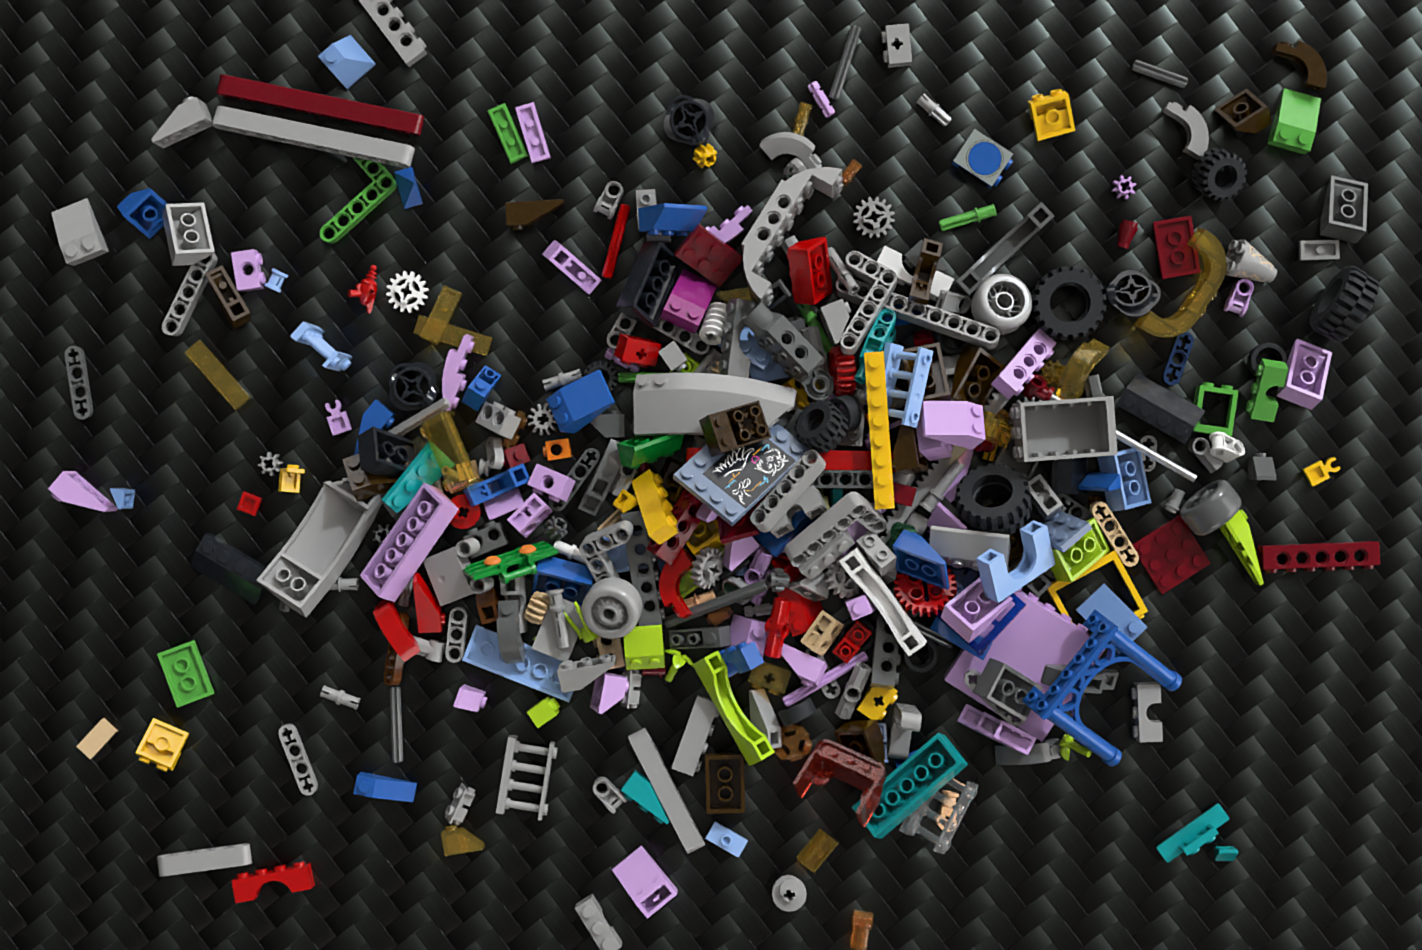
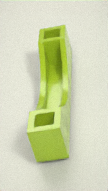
(749, 739)

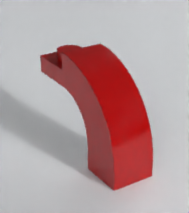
(670, 583)
(395, 630)

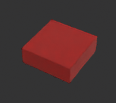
(249, 503)

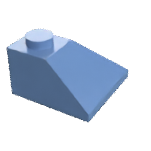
(347, 60)

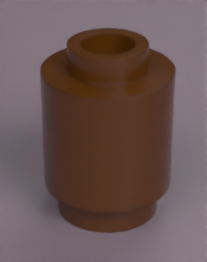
(719, 616)

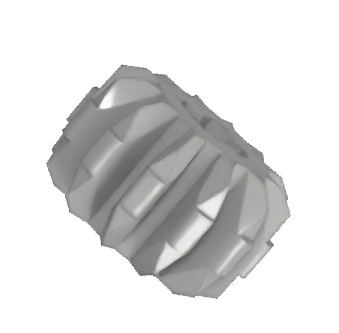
(540, 413)

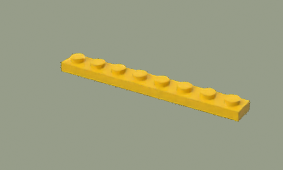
(879, 430)

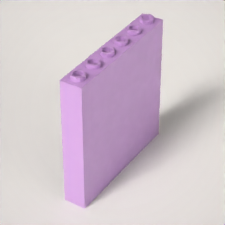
(1026, 644)

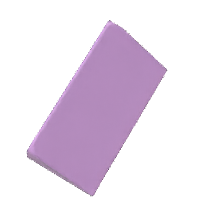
(503, 504)

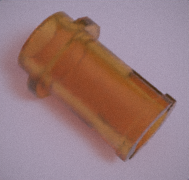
(850, 171)

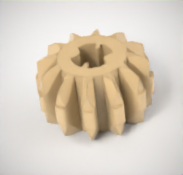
(537, 608)

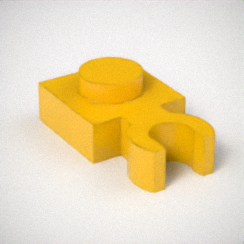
(1318, 472)

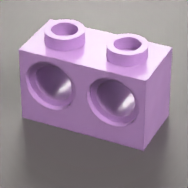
(530, 515)

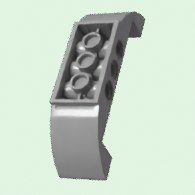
(778, 218)

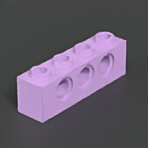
(1023, 364)

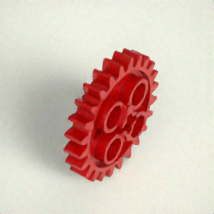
(906, 590)

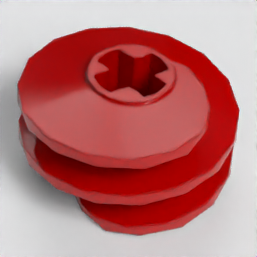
(472, 514)

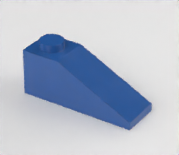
(384, 787)

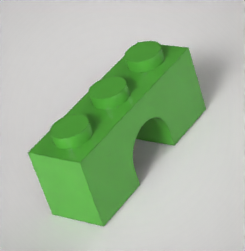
(1268, 374)

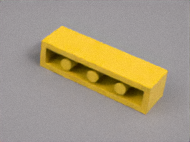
(655, 506)

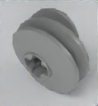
(793, 884)

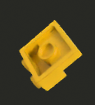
(1051, 114)
(161, 745)

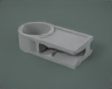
(950, 302)

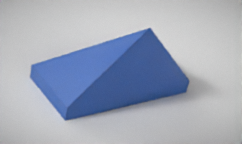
(408, 188)

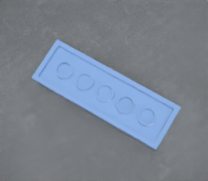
(537, 671)

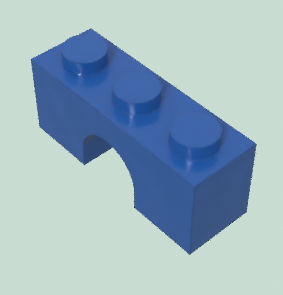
(741, 657)

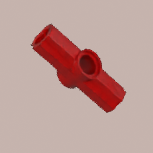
(777, 627)

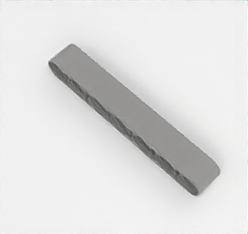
(666, 790)

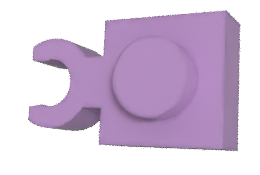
(339, 420)

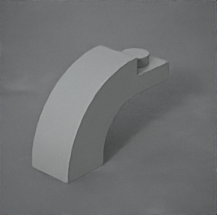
(1194, 125)
(792, 144)

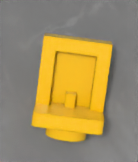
(290, 479)

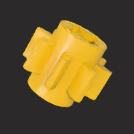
(705, 155)

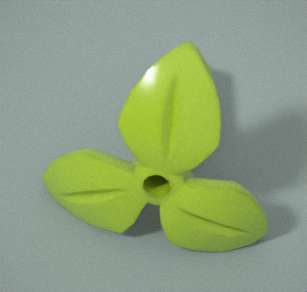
(677, 662)
(1067, 743)

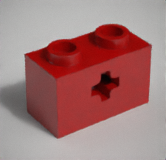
(637, 350)

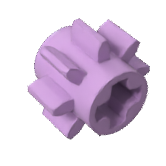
(1129, 185)

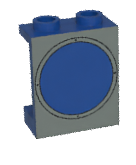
(983, 158)

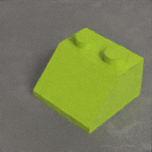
(644, 648)

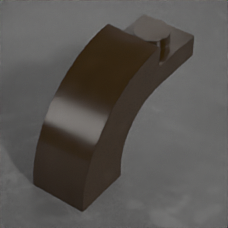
(1309, 61)
(925, 271)

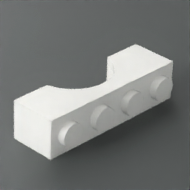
(893, 260)

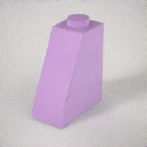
(859, 605)

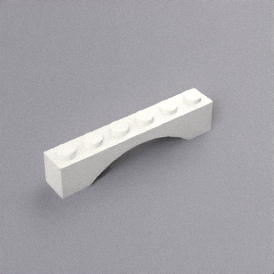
(898, 620)

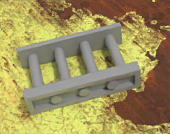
(507, 783)

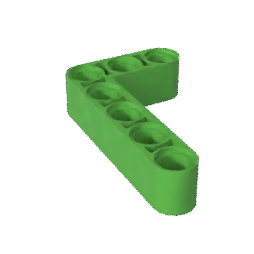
(361, 198)

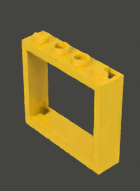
(1108, 557)

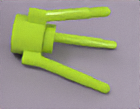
(585, 633)

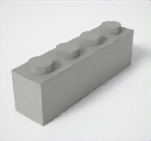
(695, 736)

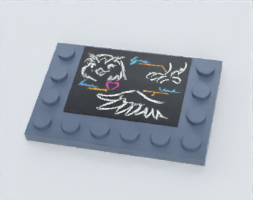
(740, 478)

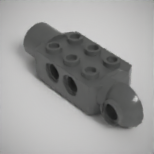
(789, 350)

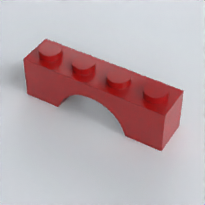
(297, 878)

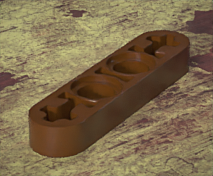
(393, 666)

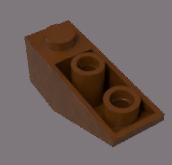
(488, 603)

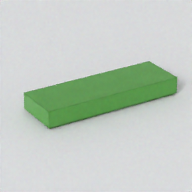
(508, 133)

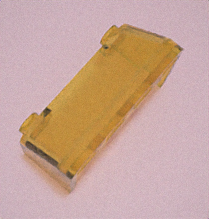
(449, 452)

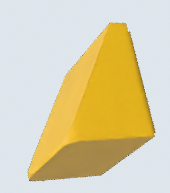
(625, 501)

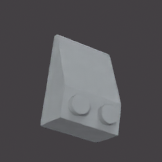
(185, 121)
(78, 233)

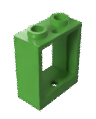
(1198, 400)

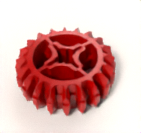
(842, 370)

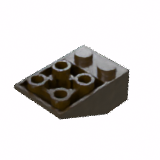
(734, 428)

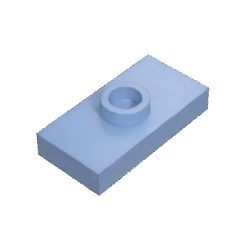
(726, 839)

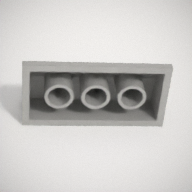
(963, 546)

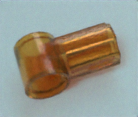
(861, 925)

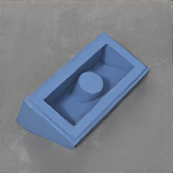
(123, 497)

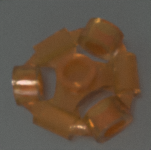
(792, 743)

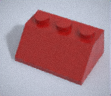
(810, 270)
(802, 610)

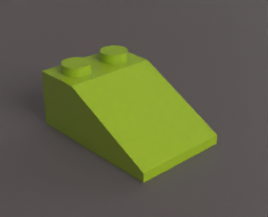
(1080, 555)

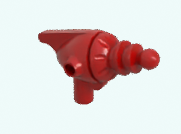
(366, 290)

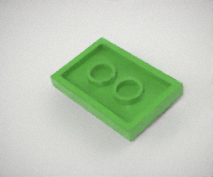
(185, 673)

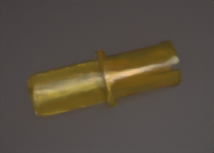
(802, 118)

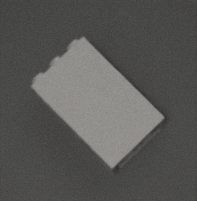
(1064, 429)

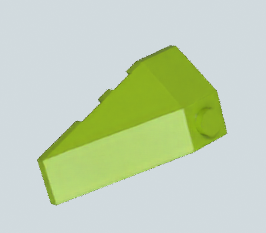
(1240, 538)

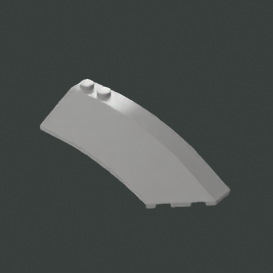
(679, 400)
(320, 546)

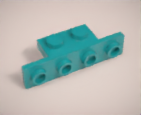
(1194, 834)

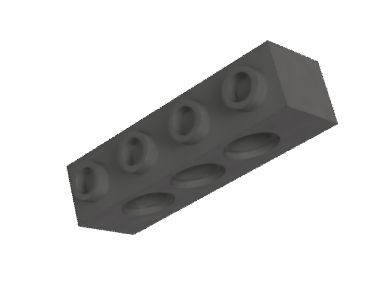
(879, 677)

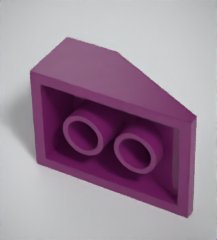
(688, 301)

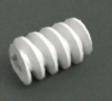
(713, 323)

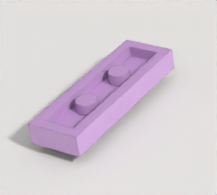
(533, 132)

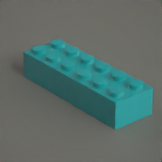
(914, 783)

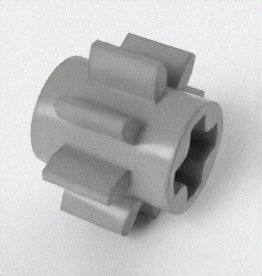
(264, 464)

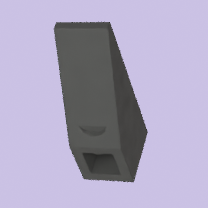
(700, 637)

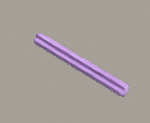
(828, 677)

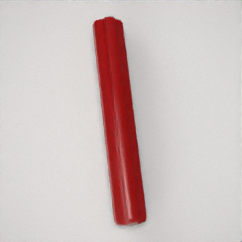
(616, 241)

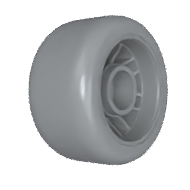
(1002, 303)
(612, 608)

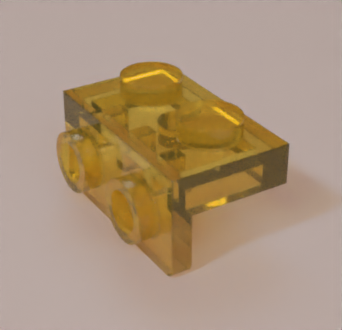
(996, 430)

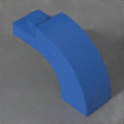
(497, 485)

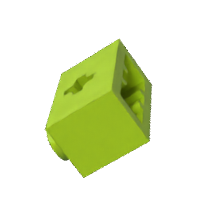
(544, 711)

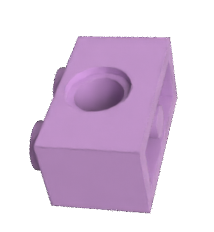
(241, 261)
(543, 476)

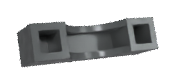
(733, 359)

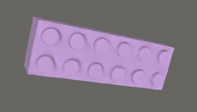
(409, 542)

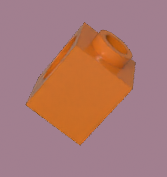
(566, 449)

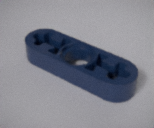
(1177, 343)

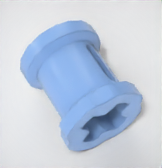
(276, 280)

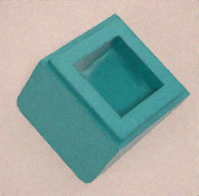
(1225, 853)

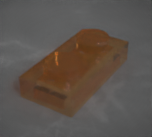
(508, 442)

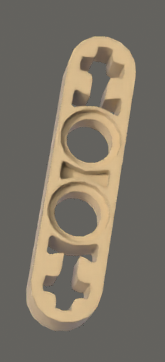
(1116, 532)

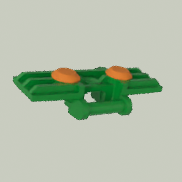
(523, 557)

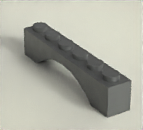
(1004, 249)

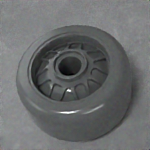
(1210, 507)

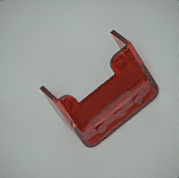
(837, 761)

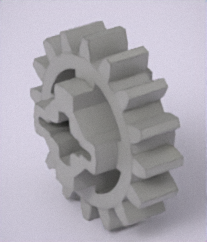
(875, 225)
(707, 567)

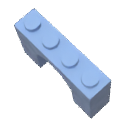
(1036, 559)

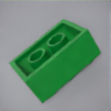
(647, 449)

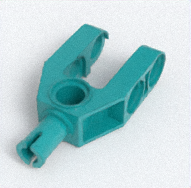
(876, 343)

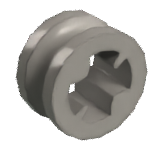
(483, 467)

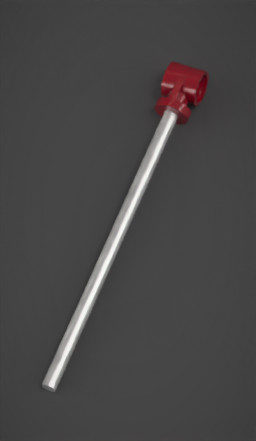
(1038, 389)

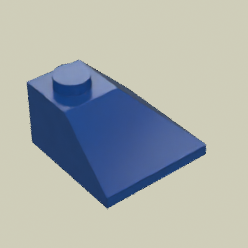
(144, 211)

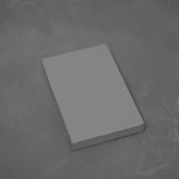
(546, 638)

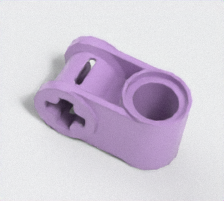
(1238, 298)

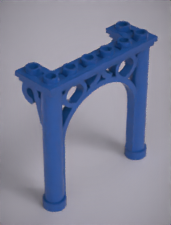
(1081, 672)

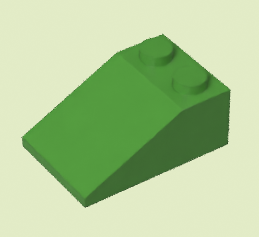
(1295, 121)

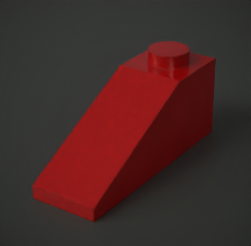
(428, 610)

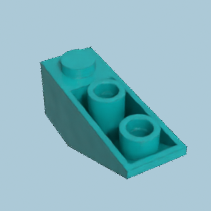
(641, 790)

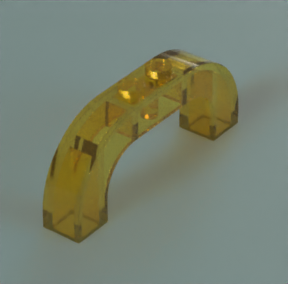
(1200, 295)

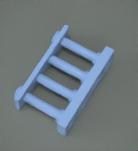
(312, 336)
(892, 356)

